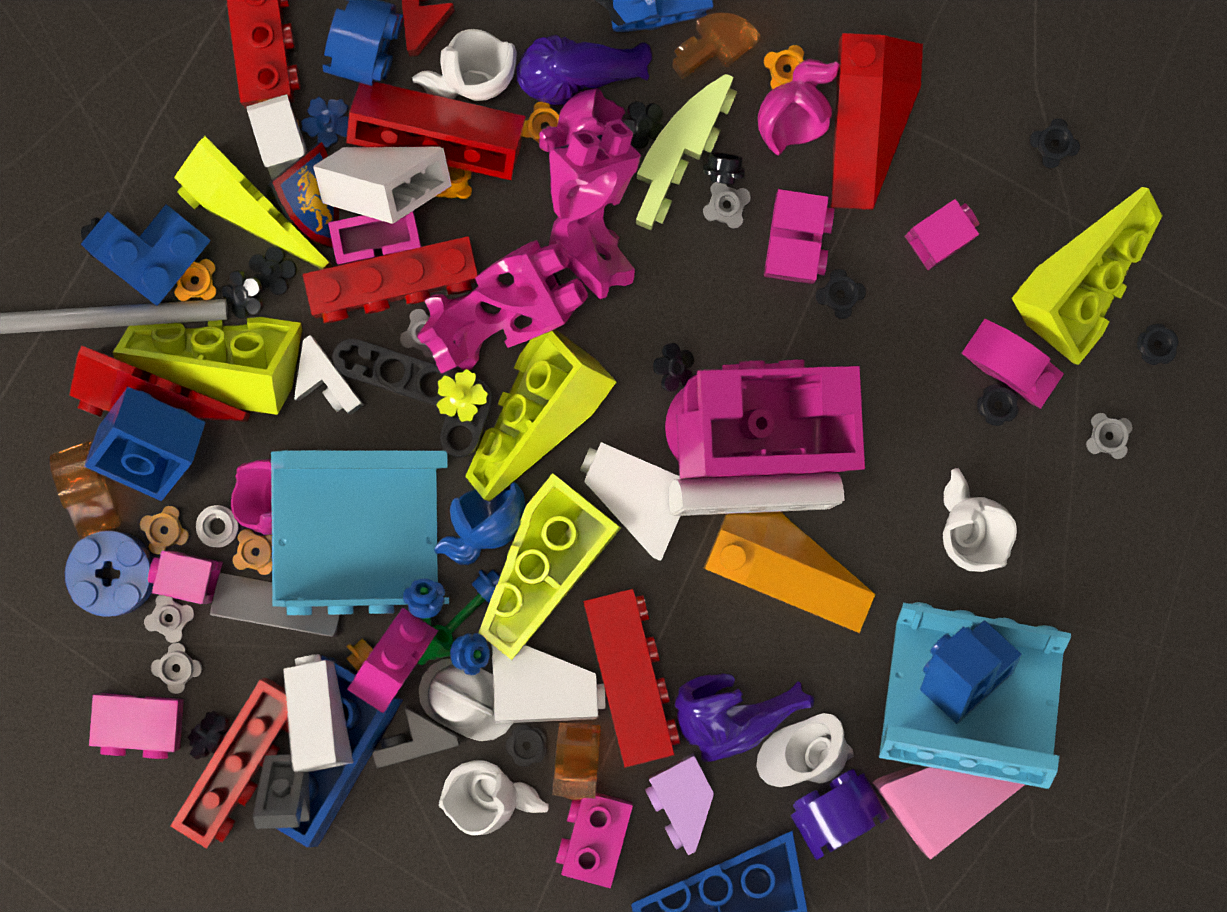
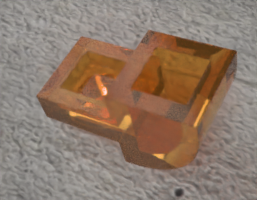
(722, 35)
(83, 491)
(576, 761)

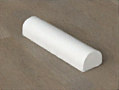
(755, 494)

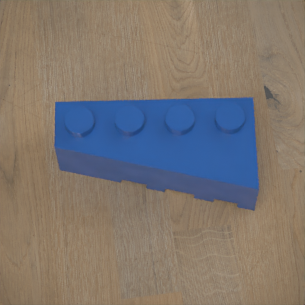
(332, 785)
(751, 882)

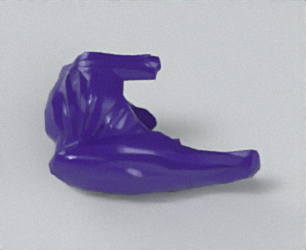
(559, 67)
(729, 729)

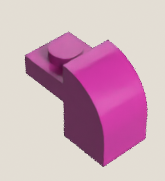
(1013, 362)

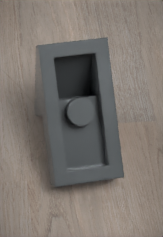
(427, 738)
(281, 794)

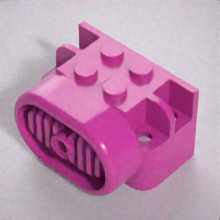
(767, 421)

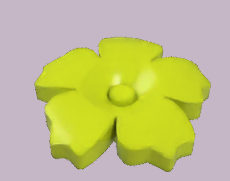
(461, 395)

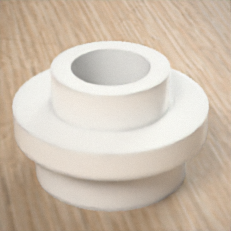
(204, 521)

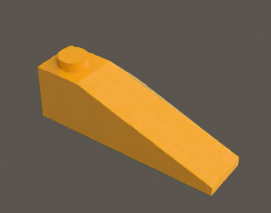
(785, 563)

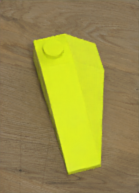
(225, 192)
(1077, 284)
(233, 364)
(548, 401)
(548, 556)

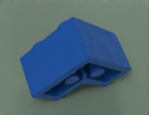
(153, 259)
(967, 669)

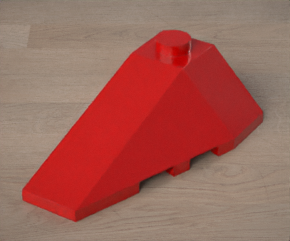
(873, 103)
(102, 380)

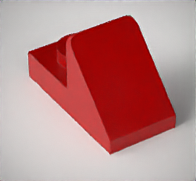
(423, 23)

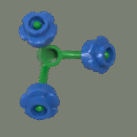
(467, 651)

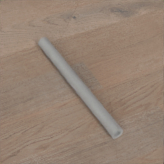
(113, 316)

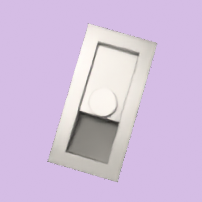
(276, 133)
(317, 369)

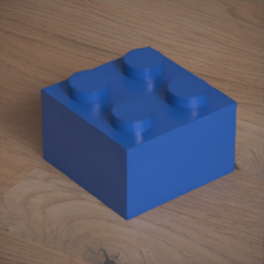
(145, 443)

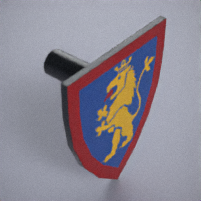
(301, 200)

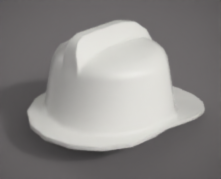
(461, 701)
(804, 752)

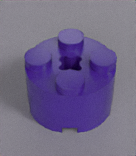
(839, 814)

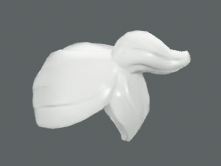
(471, 66)
(977, 529)
(483, 797)

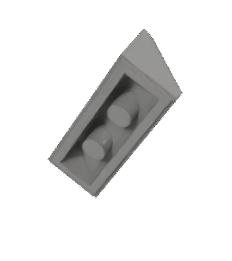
(252, 602)

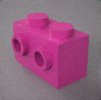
(595, 839)

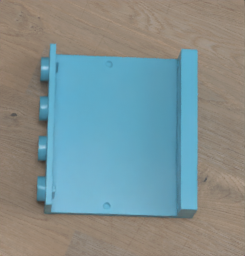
(352, 528)
(1002, 737)

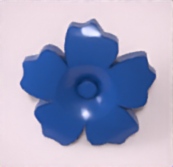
(326, 121)

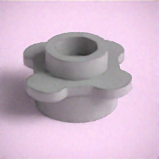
(732, 215)
(409, 338)
(1120, 431)
(173, 629)
(164, 668)

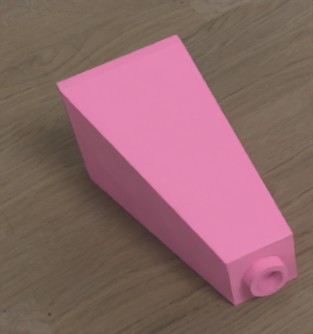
(940, 803)

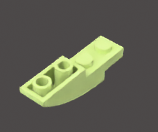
(686, 133)

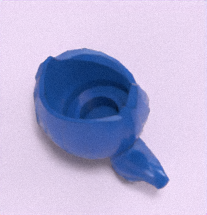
(482, 524)

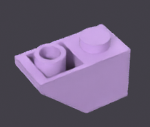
(685, 798)

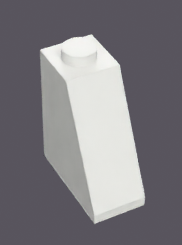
(382, 180)
(634, 494)
(543, 689)
(316, 715)

